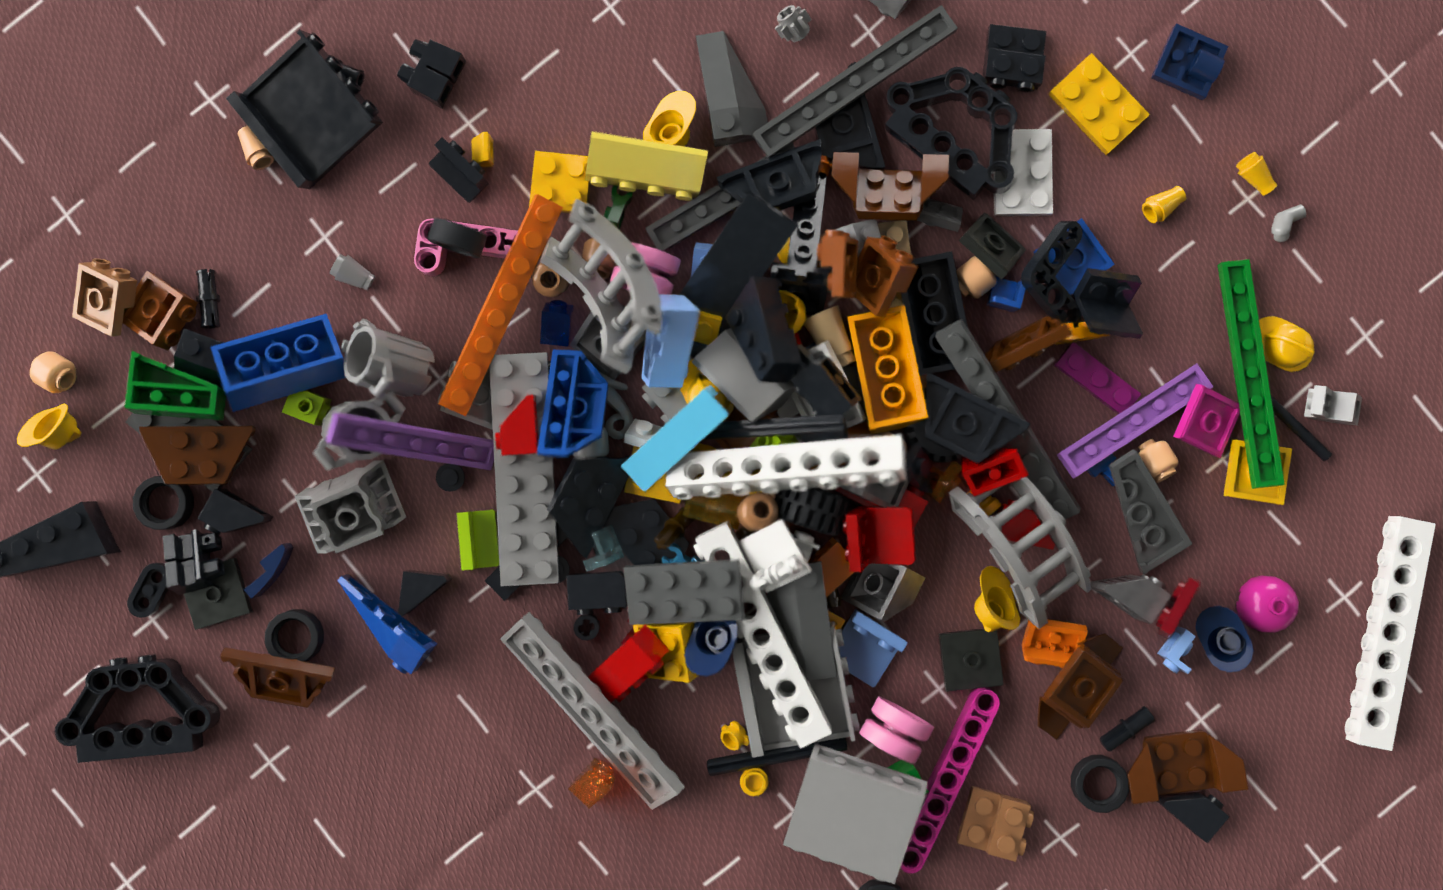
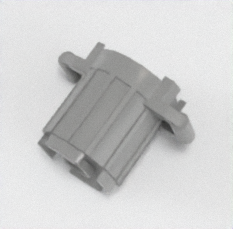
(386, 361)
(366, 409)

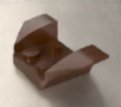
(889, 192)
(1081, 686)
(1184, 764)

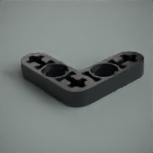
(1047, 271)

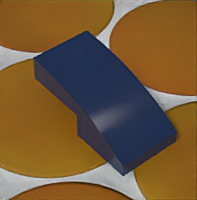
(274, 565)

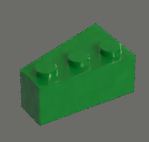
(169, 392)

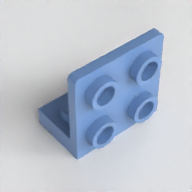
(868, 647)

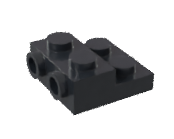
(1014, 57)

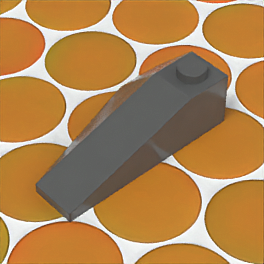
(730, 96)
(805, 620)

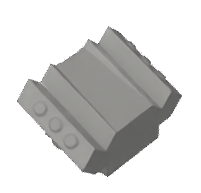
(350, 508)

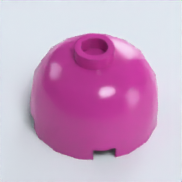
(1267, 604)

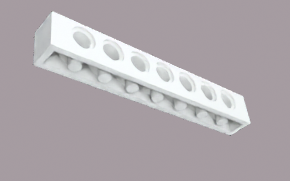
(800, 457)
(1398, 645)
(816, 723)

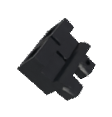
(434, 71)
(189, 561)

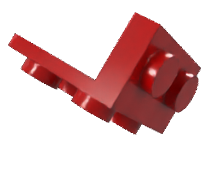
(879, 536)

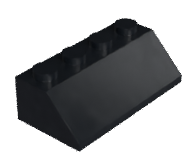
(930, 306)

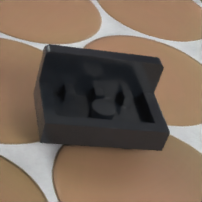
(460, 174)

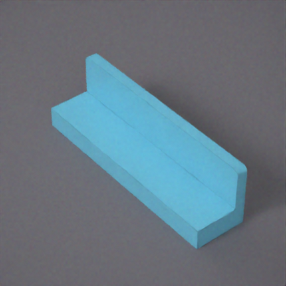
(675, 439)

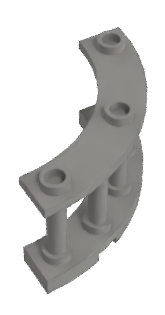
(600, 297)
(1009, 554)

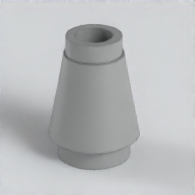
(351, 272)

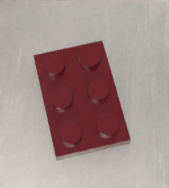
(1181, 597)

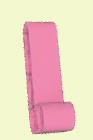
(425, 248)

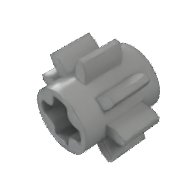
(793, 23)

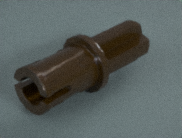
(673, 529)

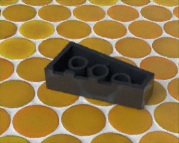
(58, 540)

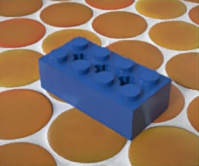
(279, 362)

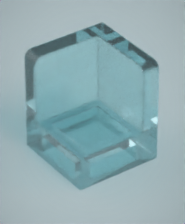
(606, 549)

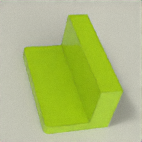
(478, 539)

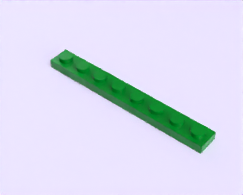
(1250, 374)

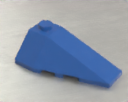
(395, 634)

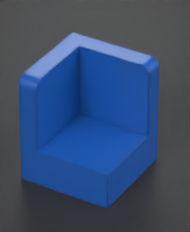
(1006, 295)

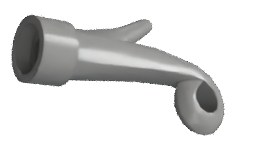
(618, 404)

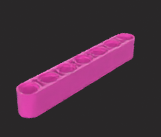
(959, 768)

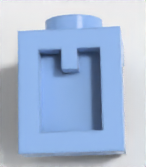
(1176, 646)

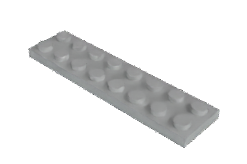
(523, 480)
(592, 712)

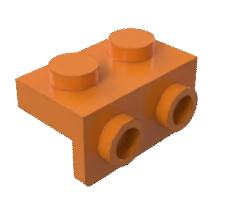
(1052, 643)

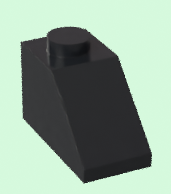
(230, 513)
(1196, 812)

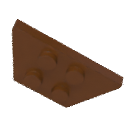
(1026, 342)
(196, 452)
(277, 677)

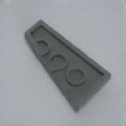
(1148, 516)

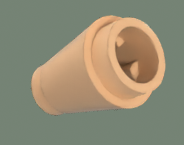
(254, 150)

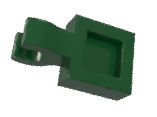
(617, 212)

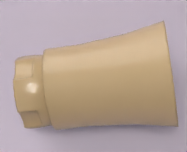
(830, 327)

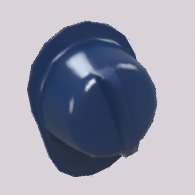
(1224, 638)
(710, 646)

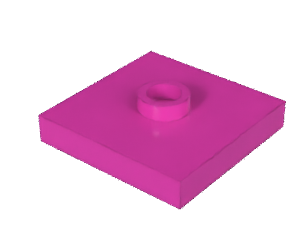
(1208, 421)

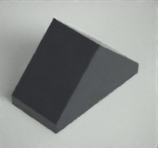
(418, 587)

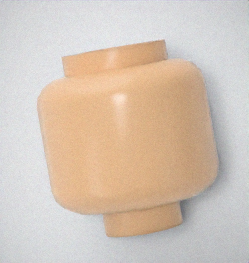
(975, 278)
(53, 372)
(1158, 459)

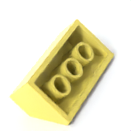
(645, 166)

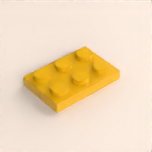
(1098, 104)

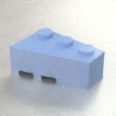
(669, 351)

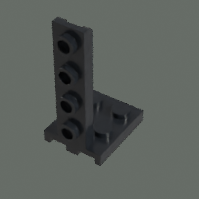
(800, 272)

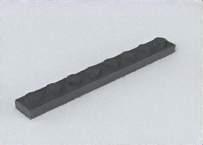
(854, 82)
(985, 384)

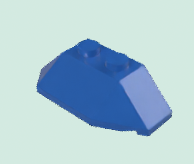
(572, 405)

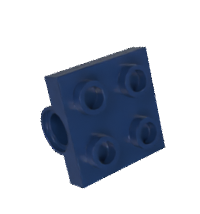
(1190, 62)

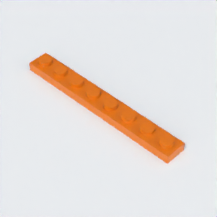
(500, 305)

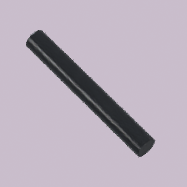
(1299, 430)

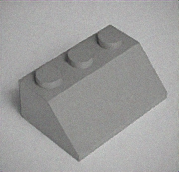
(732, 374)

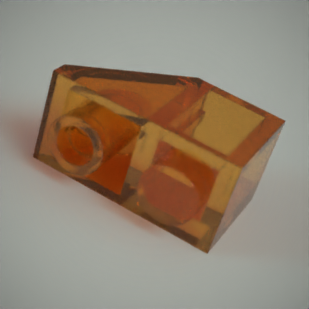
(593, 782)

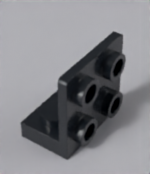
(1106, 300)

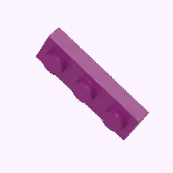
(1096, 379)

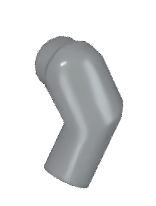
(1283, 222)

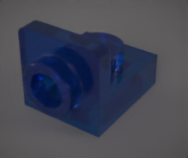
(556, 323)

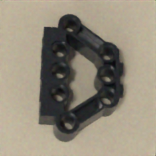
(938, 90)
(176, 690)

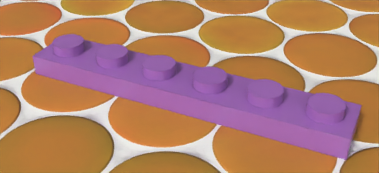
(1132, 422)
(410, 441)

